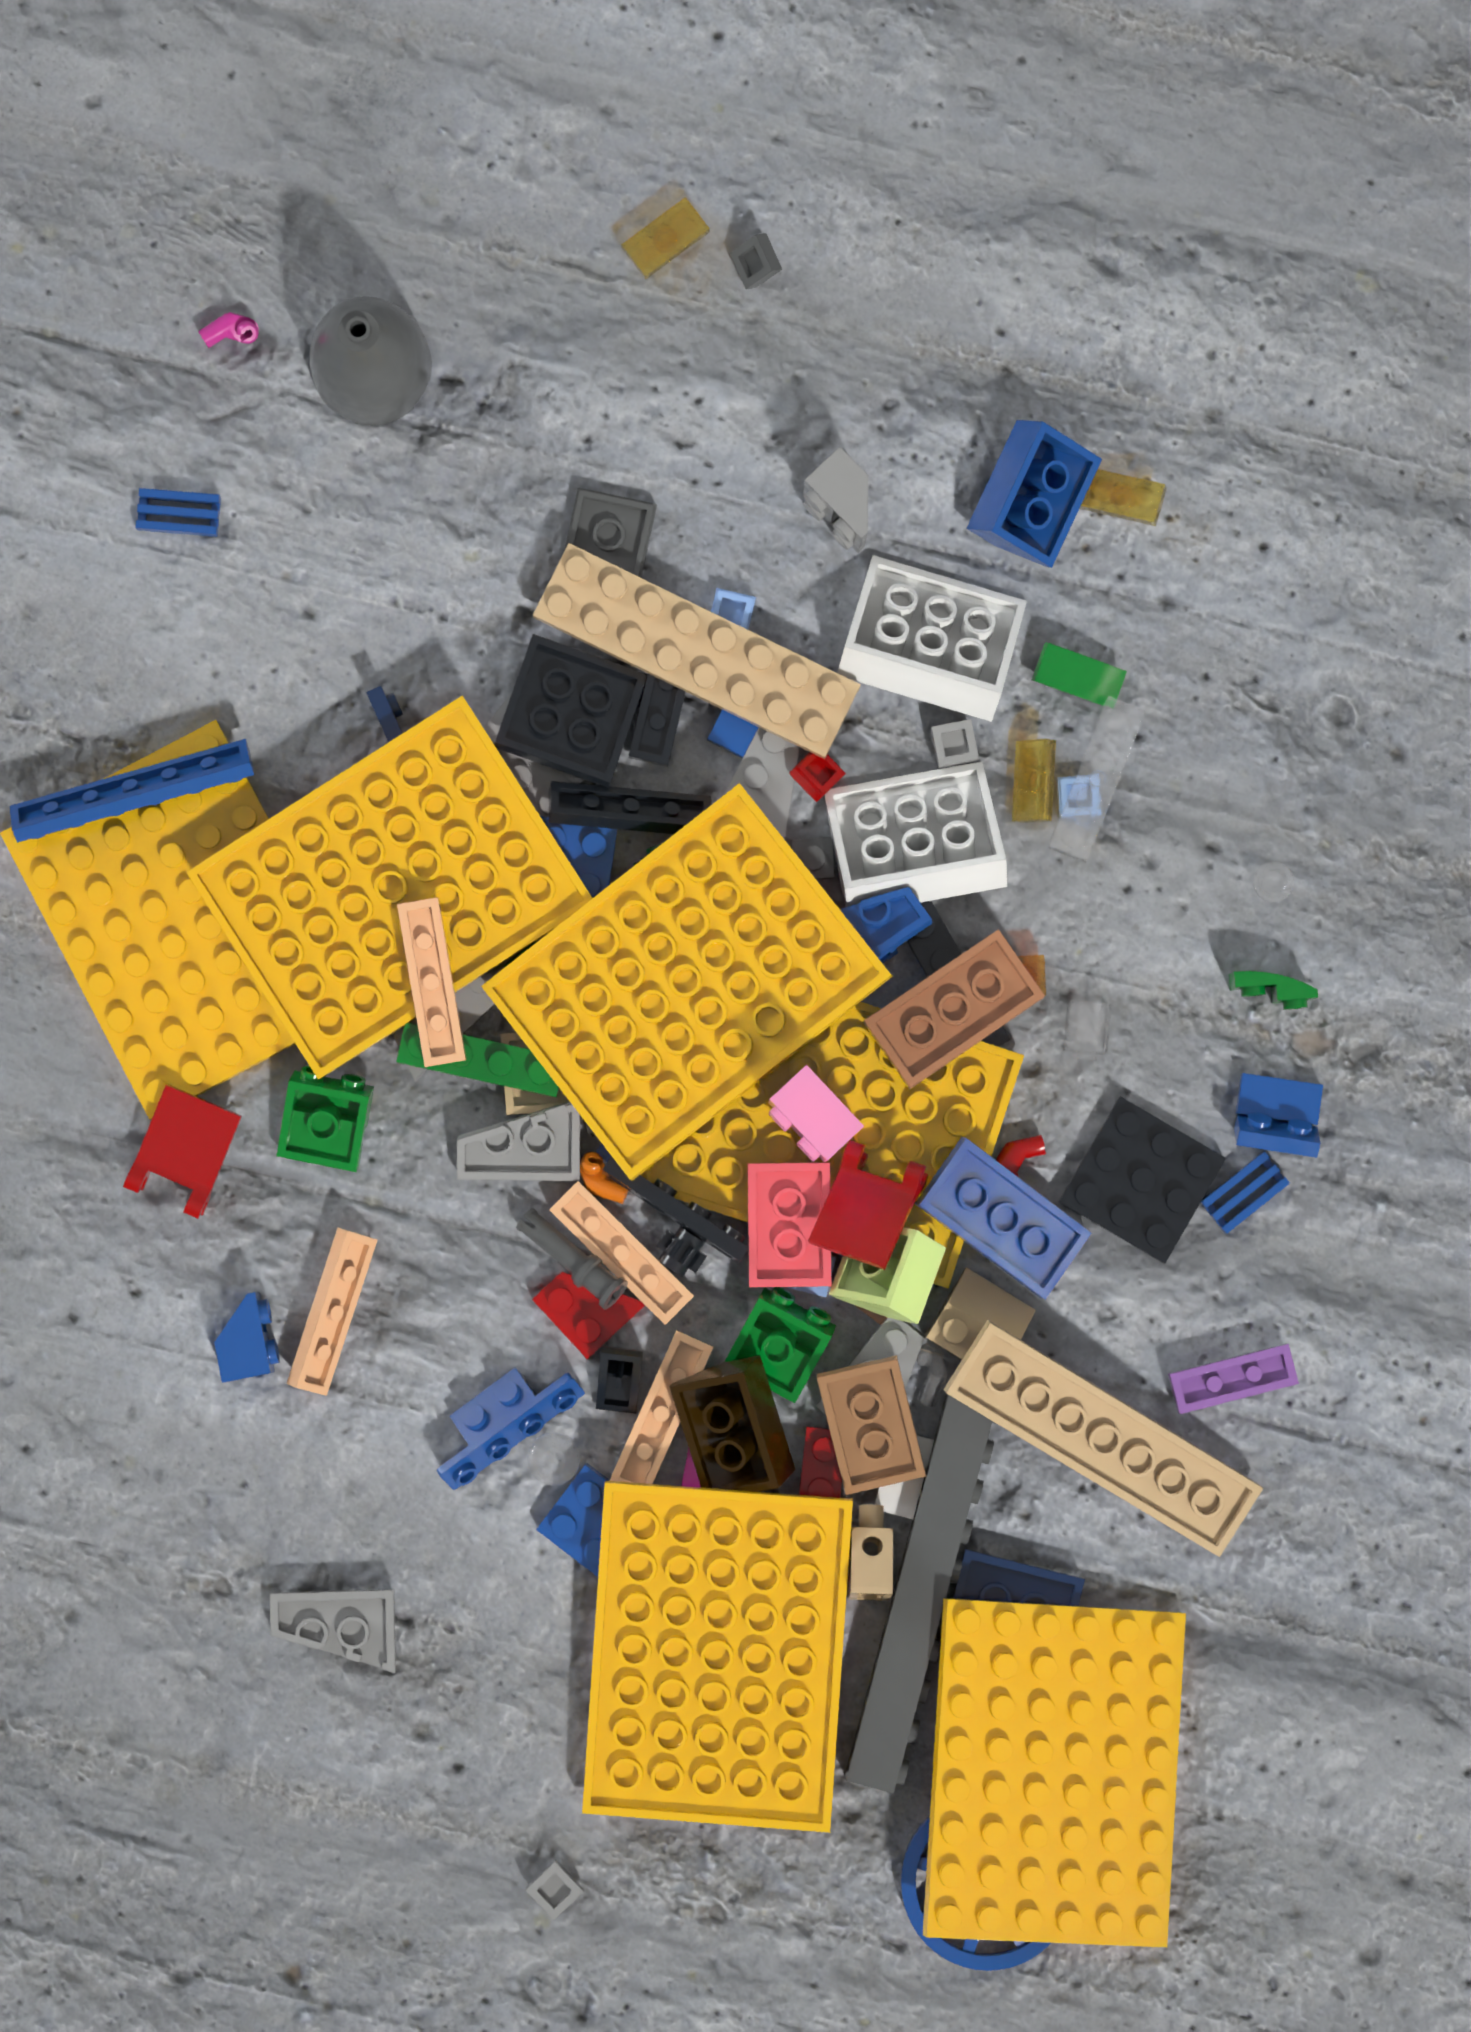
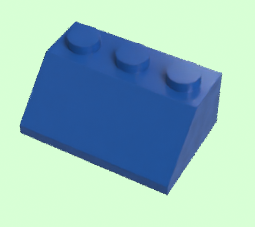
(1034, 492)

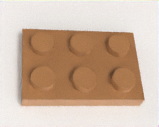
(871, 1425)

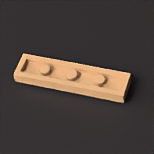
(431, 982)
(621, 1252)
(332, 1311)
(658, 1415)

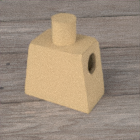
(871, 1575)

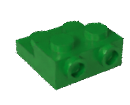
(325, 1119)
(786, 1340)

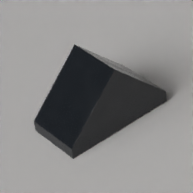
(619, 1379)

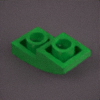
(1078, 674)
(1283, 989)

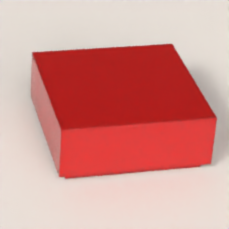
(817, 774)

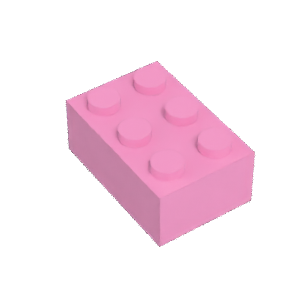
(814, 1115)

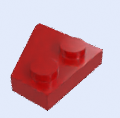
(580, 1316)

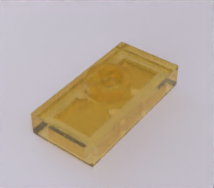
(665, 238)
(1125, 497)
(1033, 780)

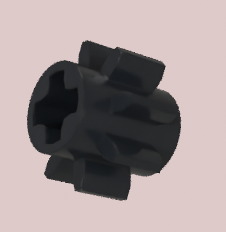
(681, 1251)

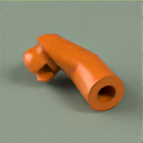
(596, 1182)

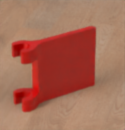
(185, 1145)
(866, 1210)

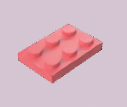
(781, 1216)

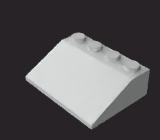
(932, 638)
(917, 833)

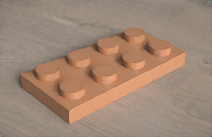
(954, 1009)

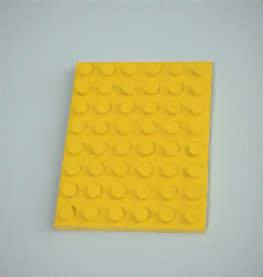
(321, 883)
(146, 941)
(686, 981)
(899, 1123)
(717, 1656)
(1054, 1774)

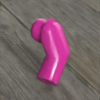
(232, 327)

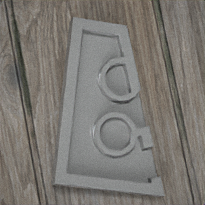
(524, 1148)

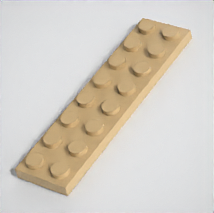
(696, 650)
(1103, 1438)

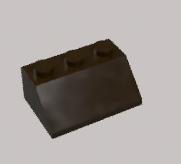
(733, 1427)

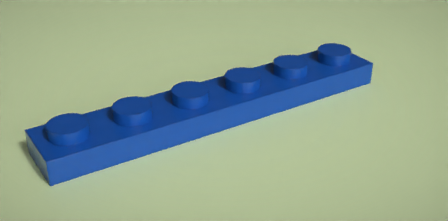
(131, 790)

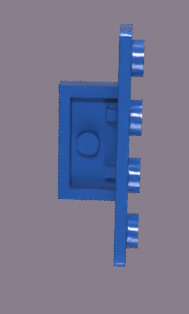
(502, 1419)

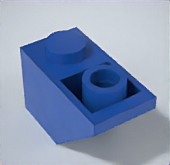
(244, 1343)

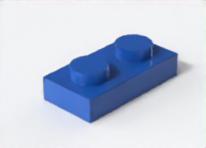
(1274, 1135)

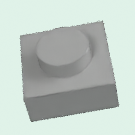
(954, 743)
(554, 1889)

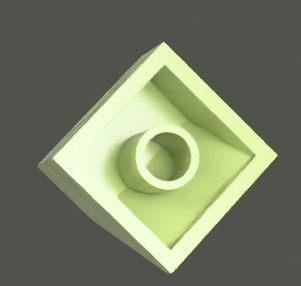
(898, 1290)

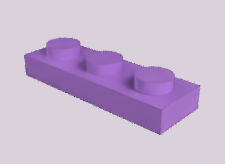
(1233, 1378)

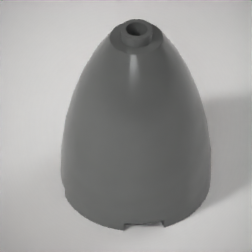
(369, 360)

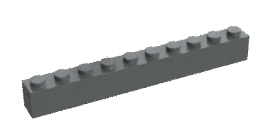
(918, 1596)

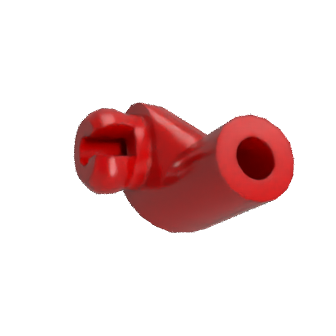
(1016, 1151)

